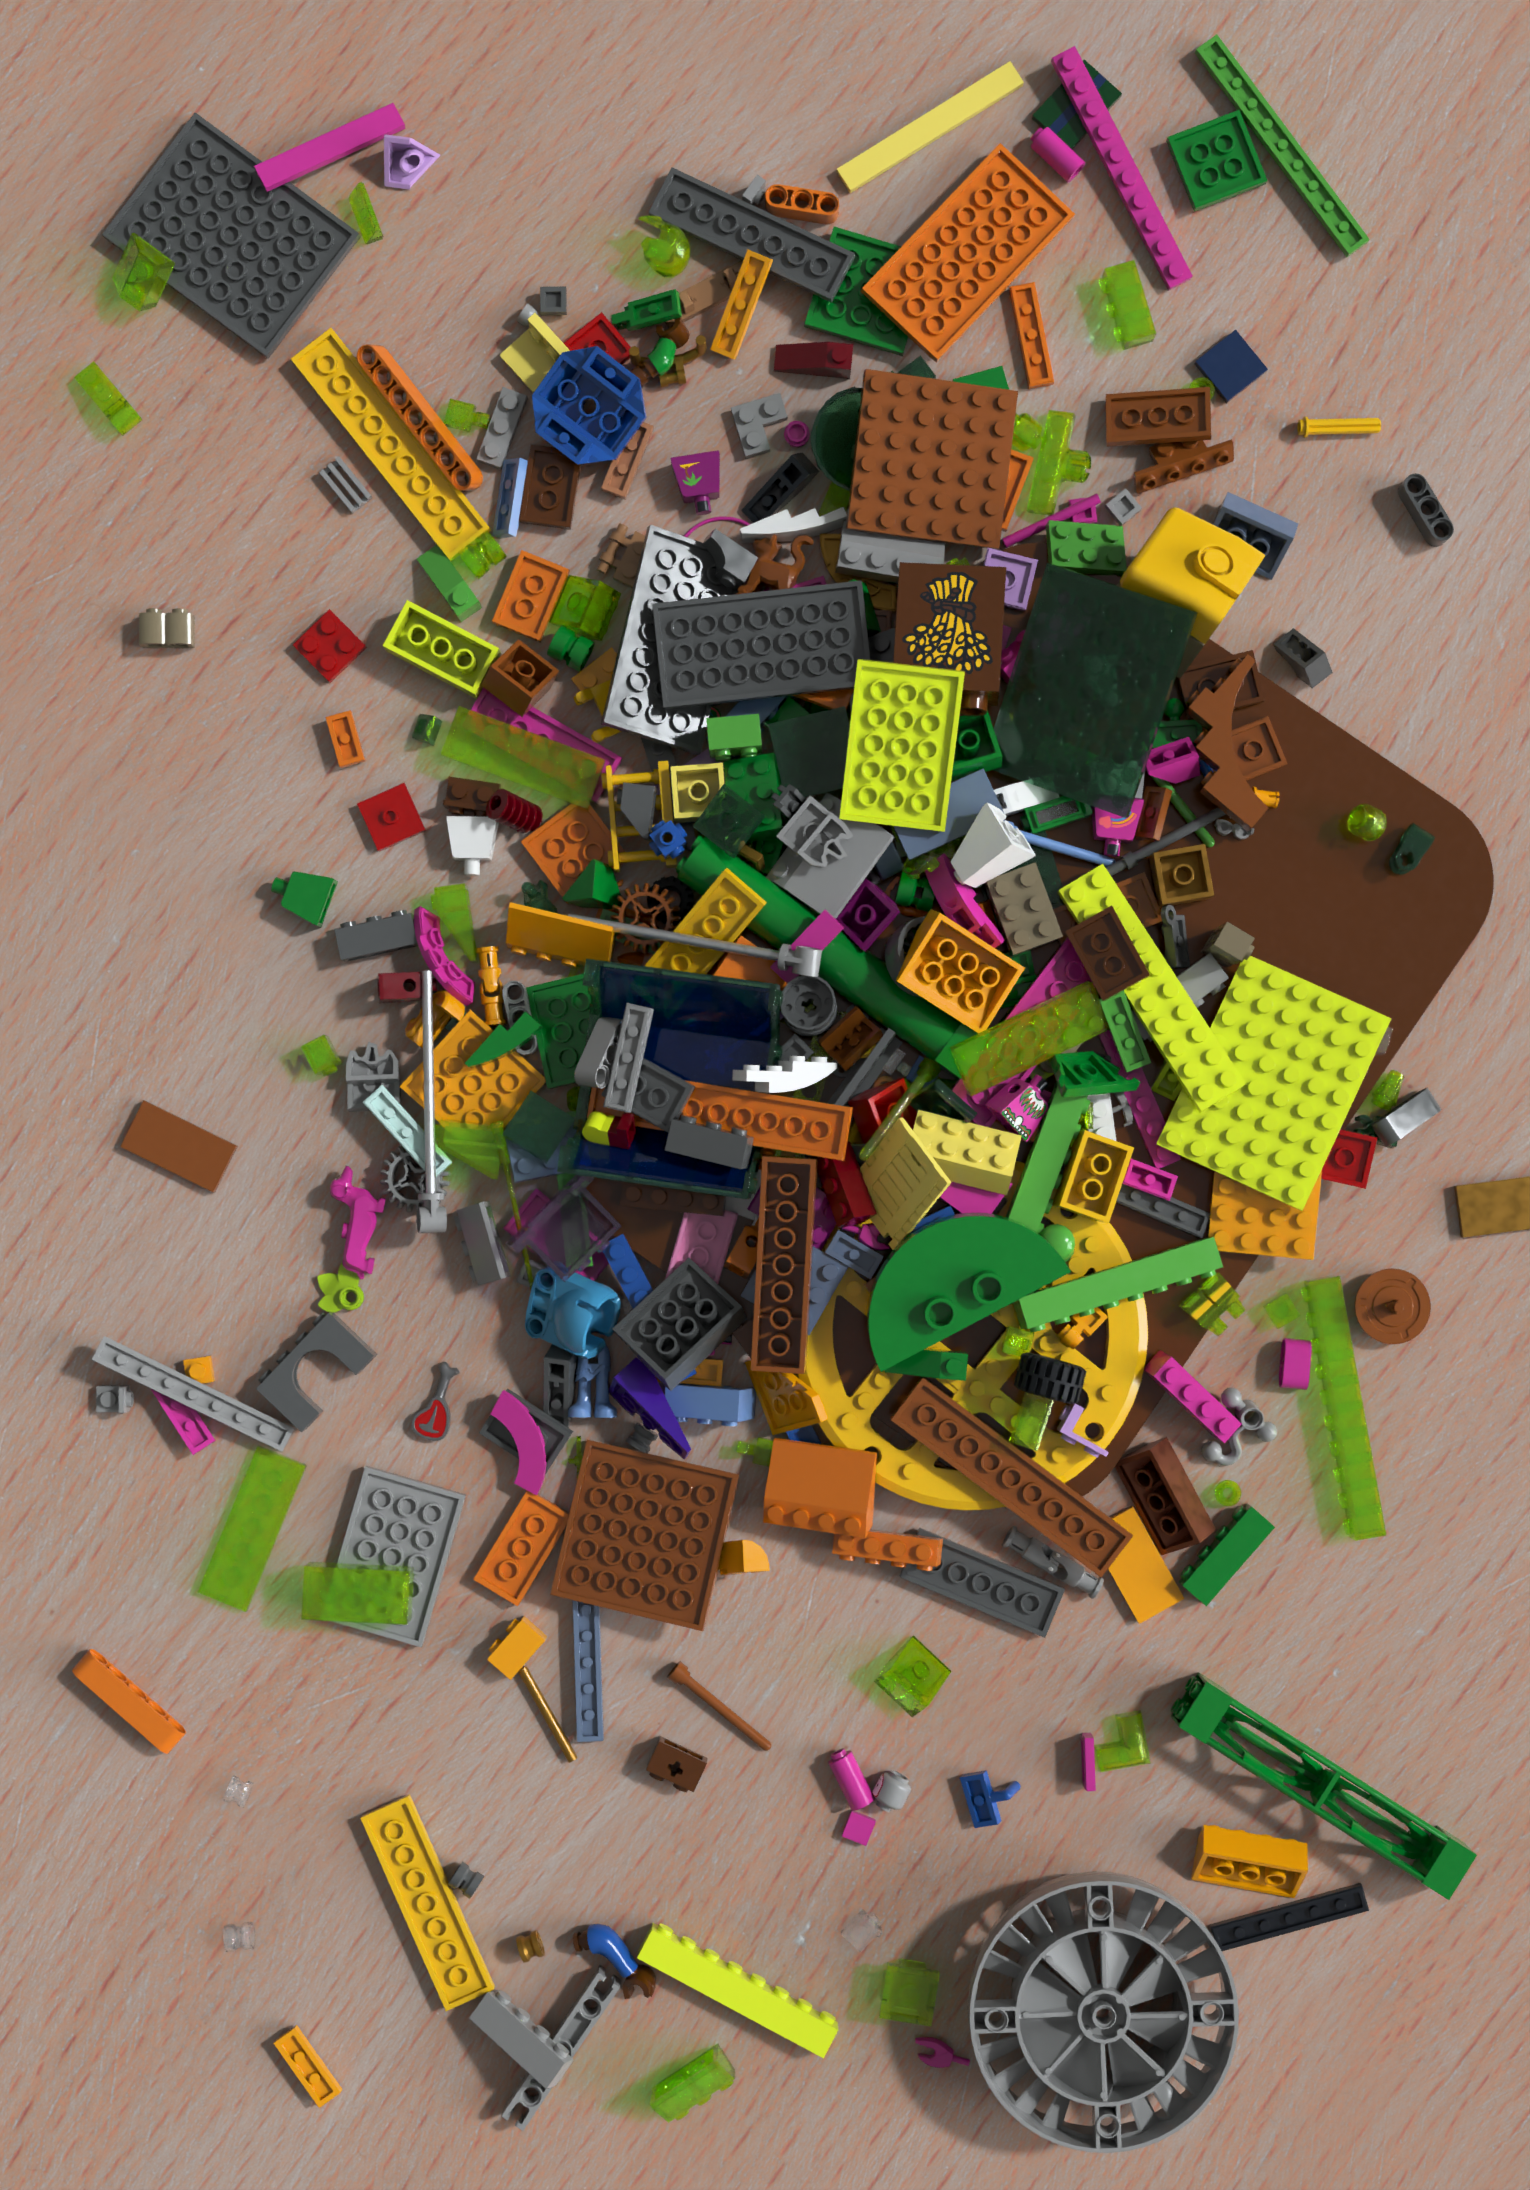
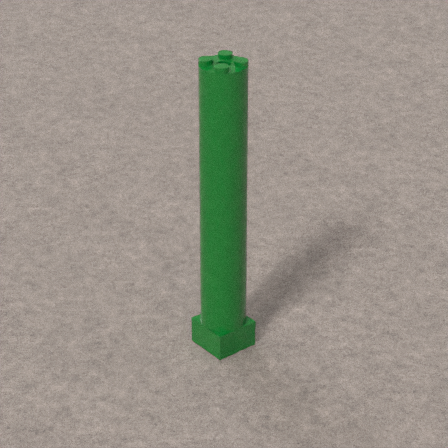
(843, 964)

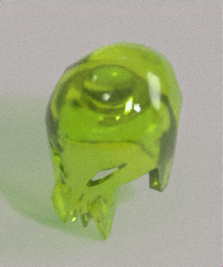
(670, 252)

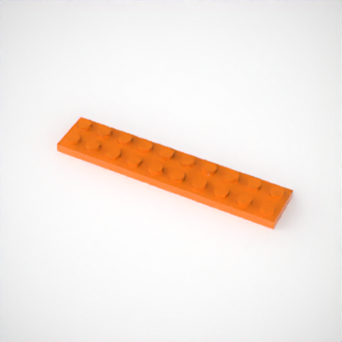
(771, 1119)

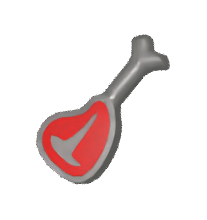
(435, 1419)

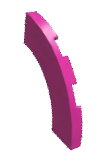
(445, 971)
(527, 1439)

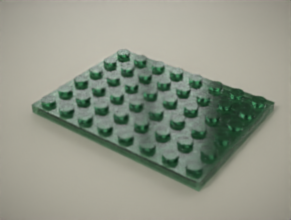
(1090, 688)

